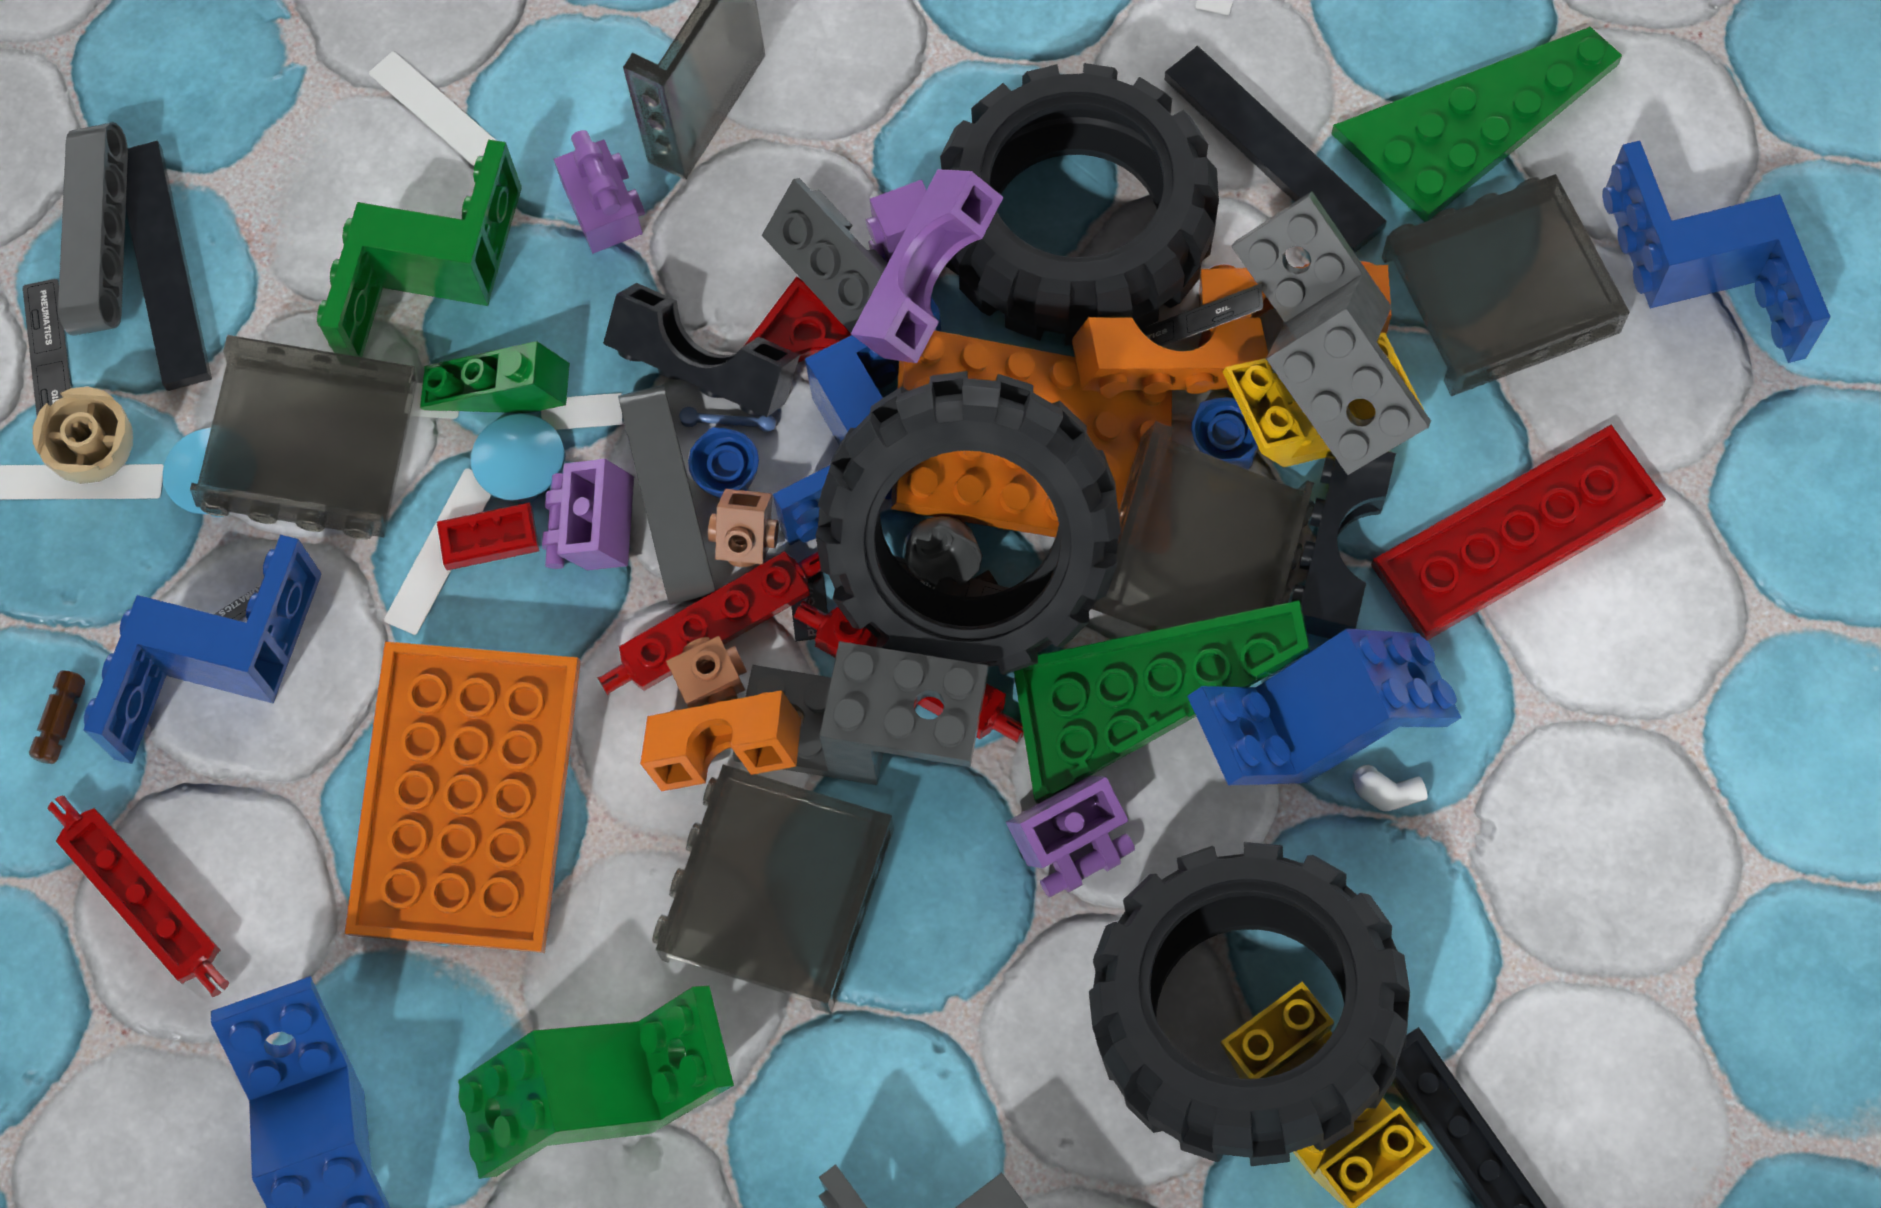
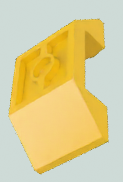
(1276, 418)
(1382, 1139)

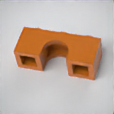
(685, 741)

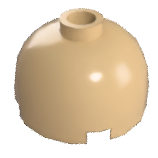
(83, 435)

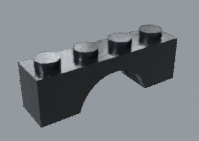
(649, 330)
(1331, 590)

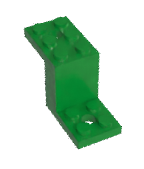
(420, 253)
(594, 1082)

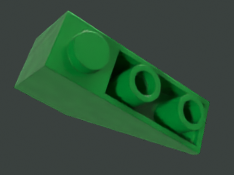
(501, 380)

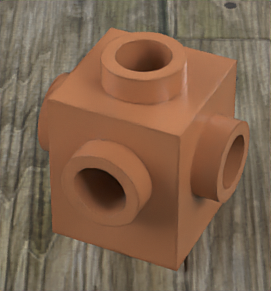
(743, 527)
(707, 672)

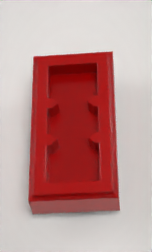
(488, 536)

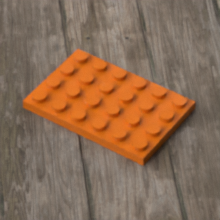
(991, 488)
(463, 797)

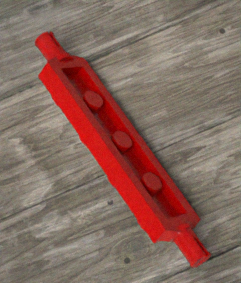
(722, 613)
(835, 628)
(138, 896)

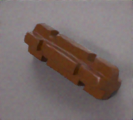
(57, 717)

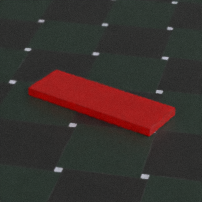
(1517, 532)

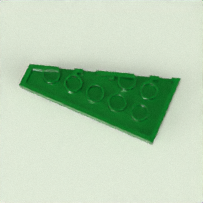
(1458, 131)
(1119, 694)

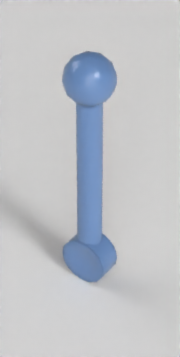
(690, 417)

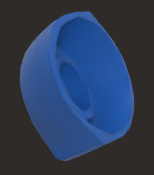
(1223, 432)
(723, 461)

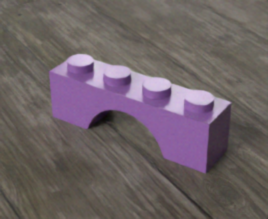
(948, 218)

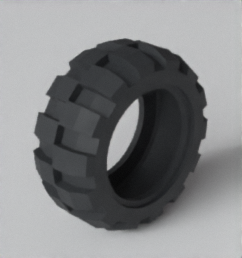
(1104, 120)
(988, 418)
(1250, 892)

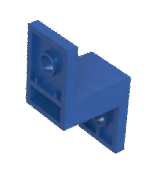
(1715, 253)
(844, 389)
(202, 649)
(1324, 707)
(302, 1101)

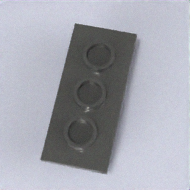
(823, 253)

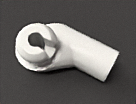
(1385, 793)

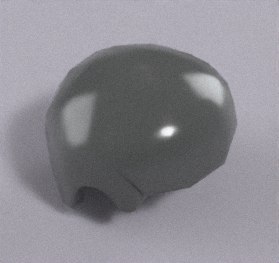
(942, 550)

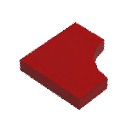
(800, 322)

